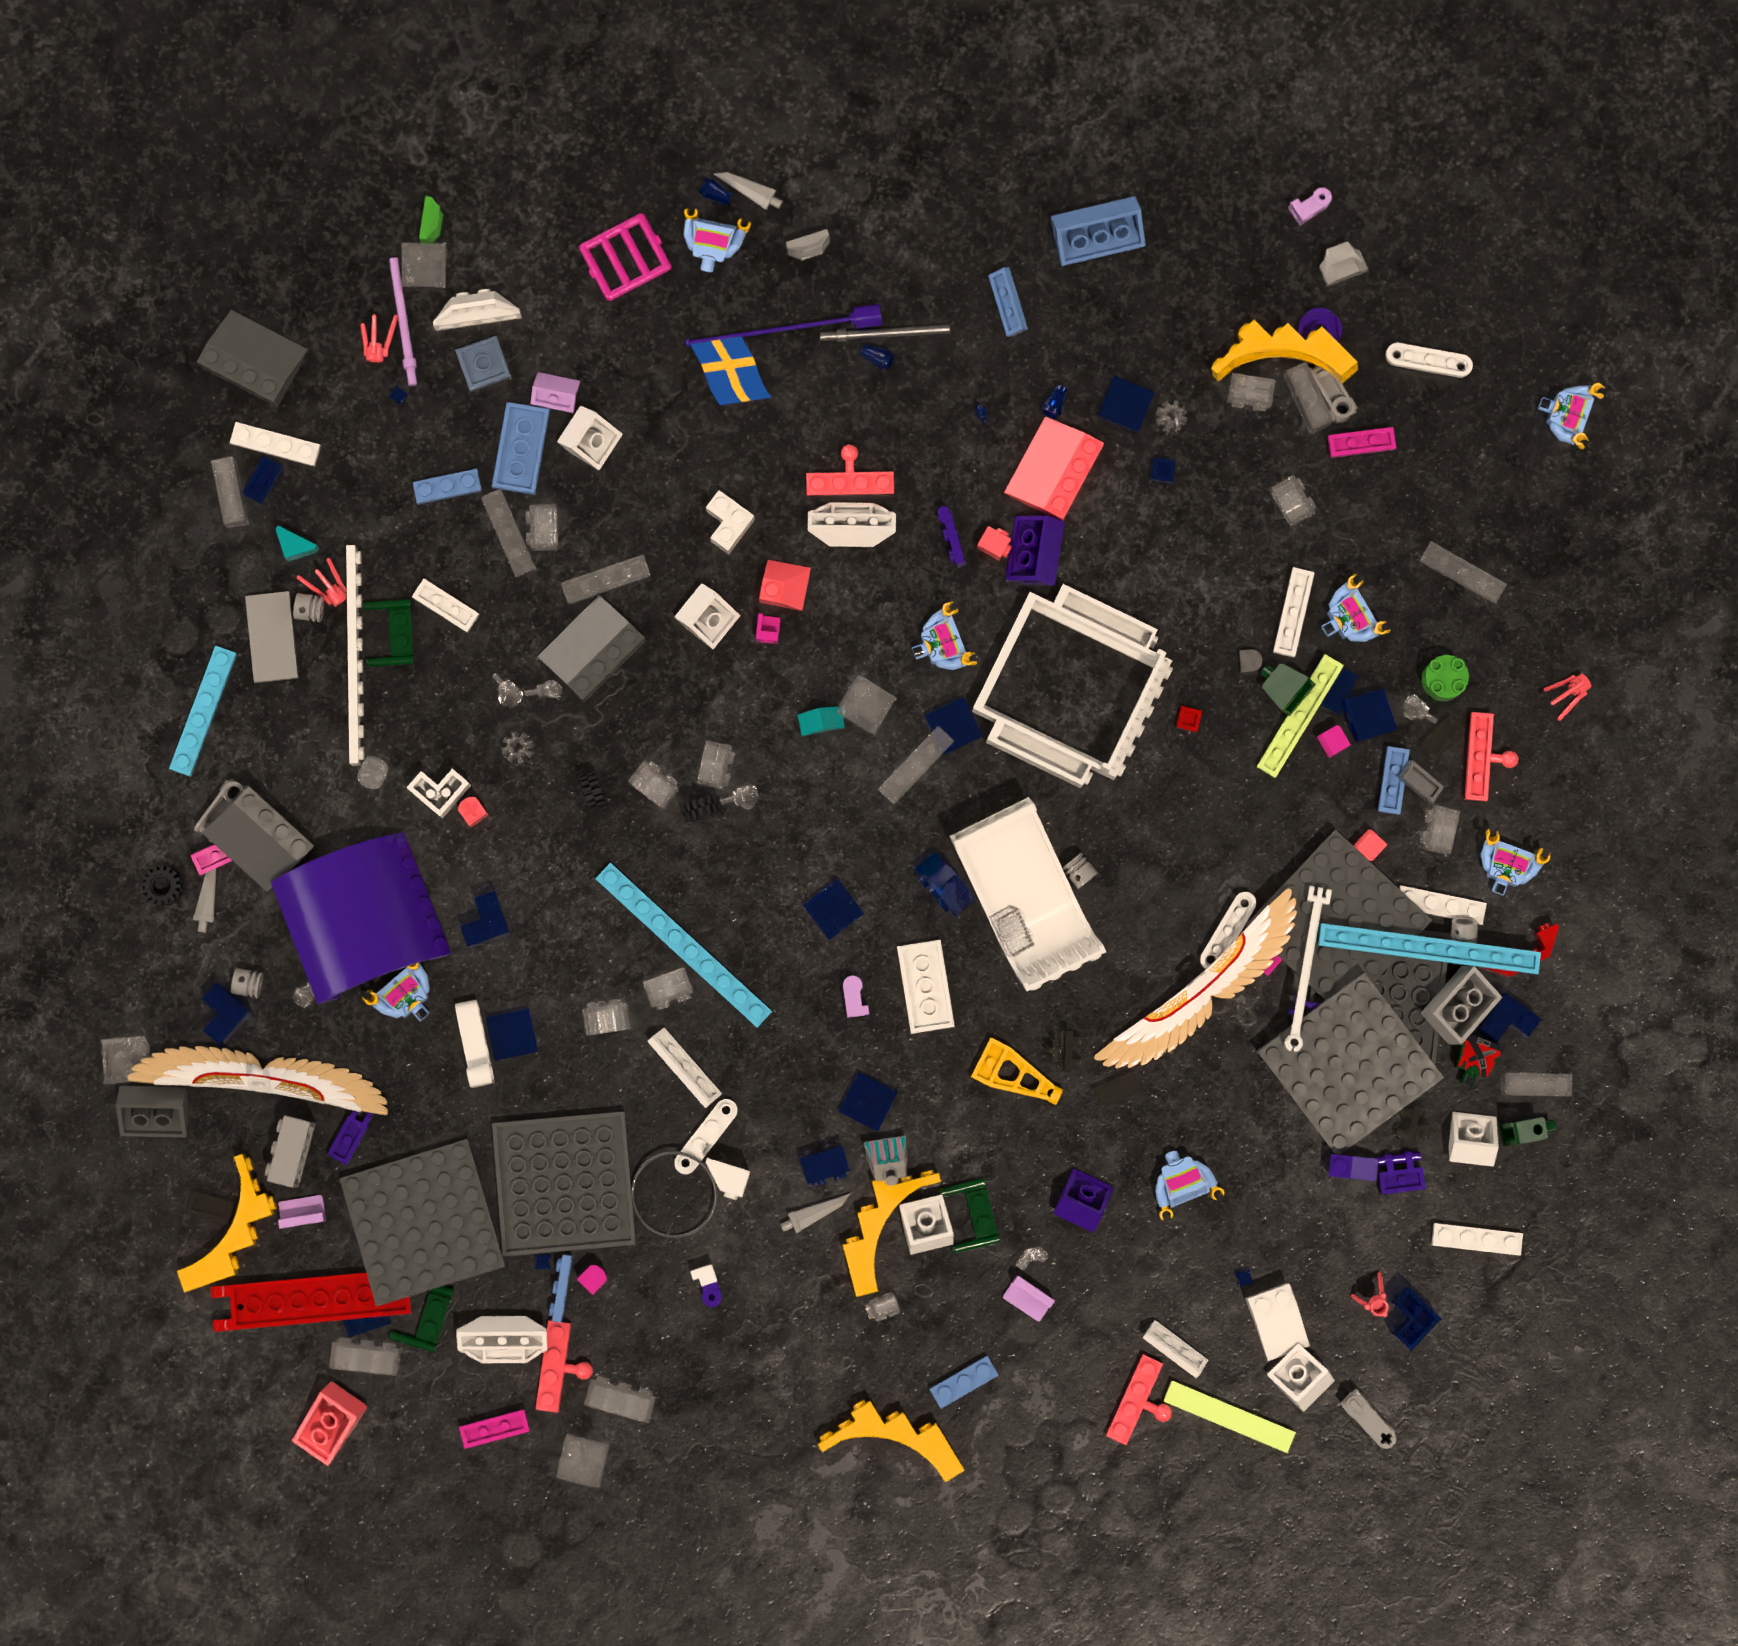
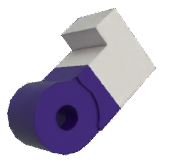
(709, 1283)

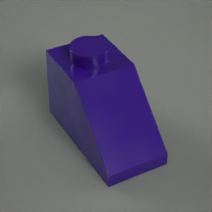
(1353, 1167)

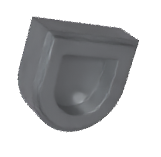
(1249, 660)

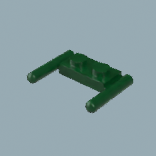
(400, 632)
(980, 1213)
(431, 1321)

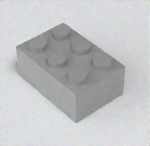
(1461, 1005)
(290, 1151)

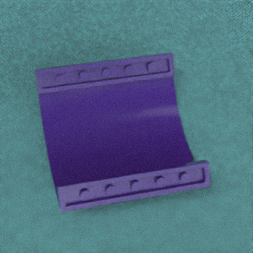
(359, 915)

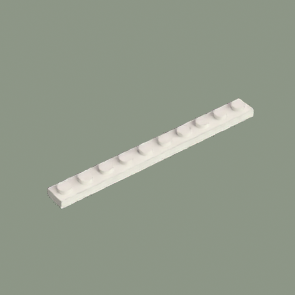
(355, 666)

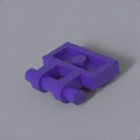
(1401, 1180)

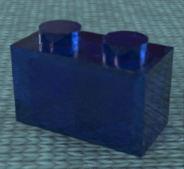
(825, 1165)

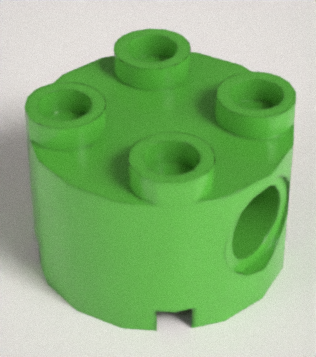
(1445, 678)

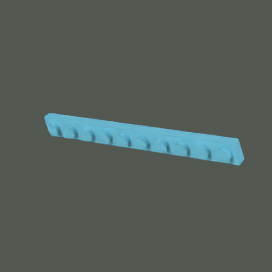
(683, 945)
(1429, 948)

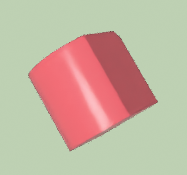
(472, 811)
(1370, 845)

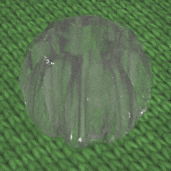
(1165, 419)
(521, 752)
(372, 772)

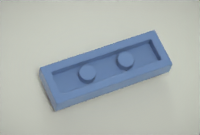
(1008, 302)
(447, 486)
(1392, 787)
(560, 1288)
(963, 1382)

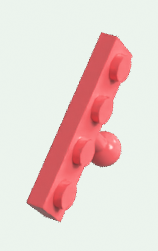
(850, 482)
(1480, 757)
(555, 1366)
(1136, 1400)

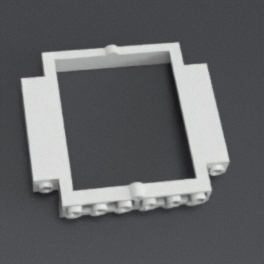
(1107, 627)

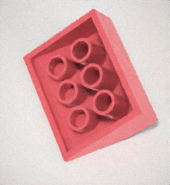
(1054, 468)

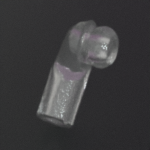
(1031, 1254)

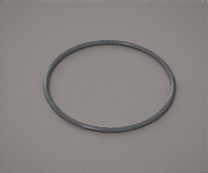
(714, 1186)

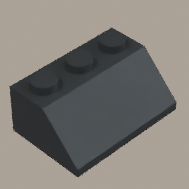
(152, 1111)

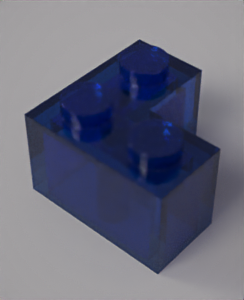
(944, 885)
(492, 921)
(1507, 1014)
(229, 1016)
(1419, 1318)

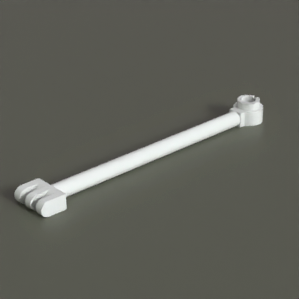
(1307, 963)

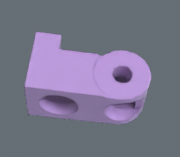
(1311, 207)
(852, 986)

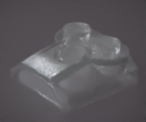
(424, 264)
(865, 704)
(121, 1056)
(582, 1460)

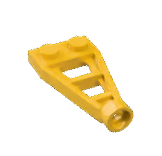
(990, 1063)

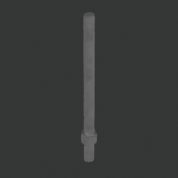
(842, 335)

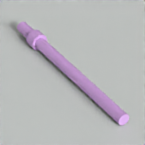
(409, 362)

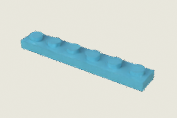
(203, 711)

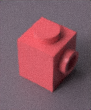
(995, 543)

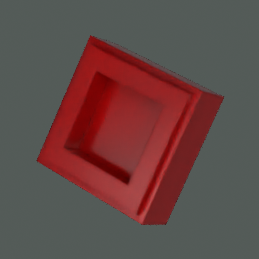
(1188, 719)

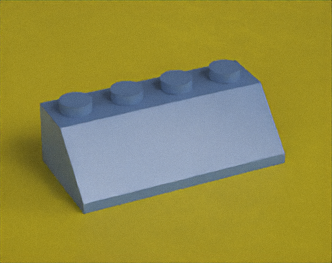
(1098, 230)

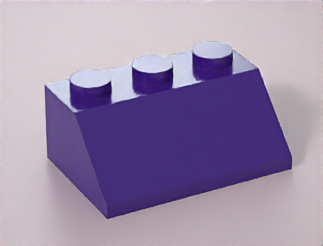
(1035, 550)

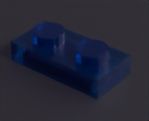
(262, 480)

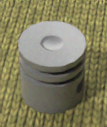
(308, 607)
(1080, 871)
(1464, 930)
(246, 983)

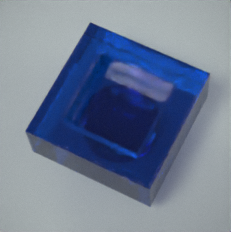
(1163, 470)

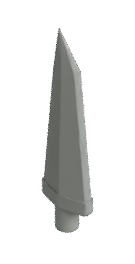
(756, 192)
(206, 903)
(804, 1217)

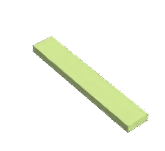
(1294, 726)
(1229, 1416)

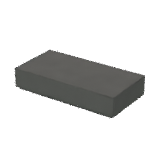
(1420, 782)

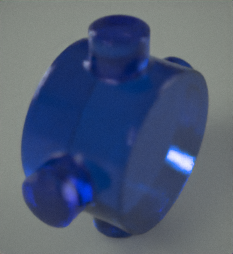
(398, 395)
(981, 413)
(542, 1262)
(1244, 1278)

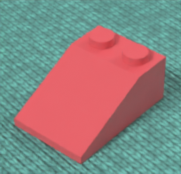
(329, 1423)

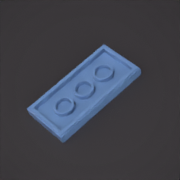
(520, 448)

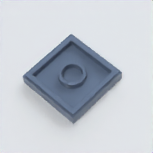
(483, 363)

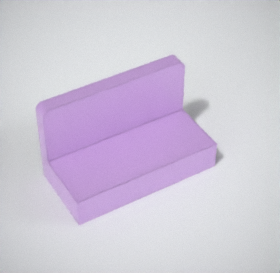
(554, 392)
(301, 1211)
(1028, 1298)

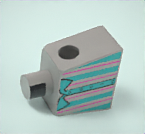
(887, 1159)

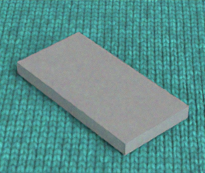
(271, 637)

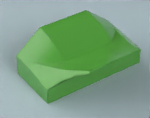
(431, 221)

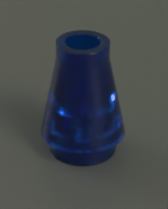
(714, 191)
(879, 357)
(1054, 403)

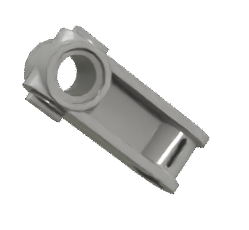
(1333, 394)
(218, 804)
(1369, 1418)

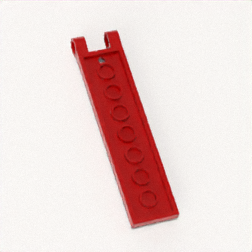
(303, 1302)

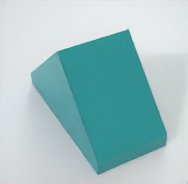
(294, 545)
(820, 721)

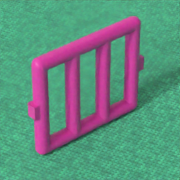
(622, 229)

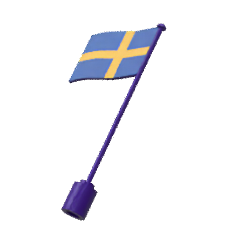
(732, 368)

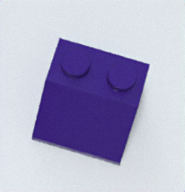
(1083, 1200)

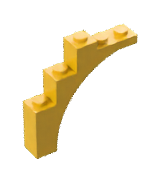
(1318, 349)
(861, 1253)
(220, 1262)
(928, 1442)

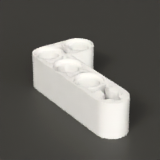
(474, 1044)

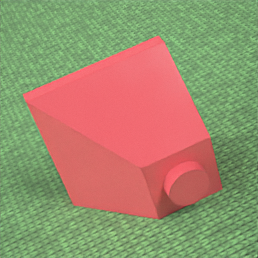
(784, 585)

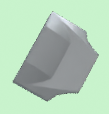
(808, 245)
(1342, 263)

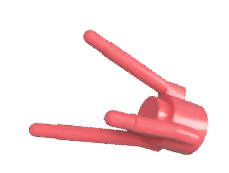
(374, 351)
(335, 594)
(1577, 685)
(1377, 1303)

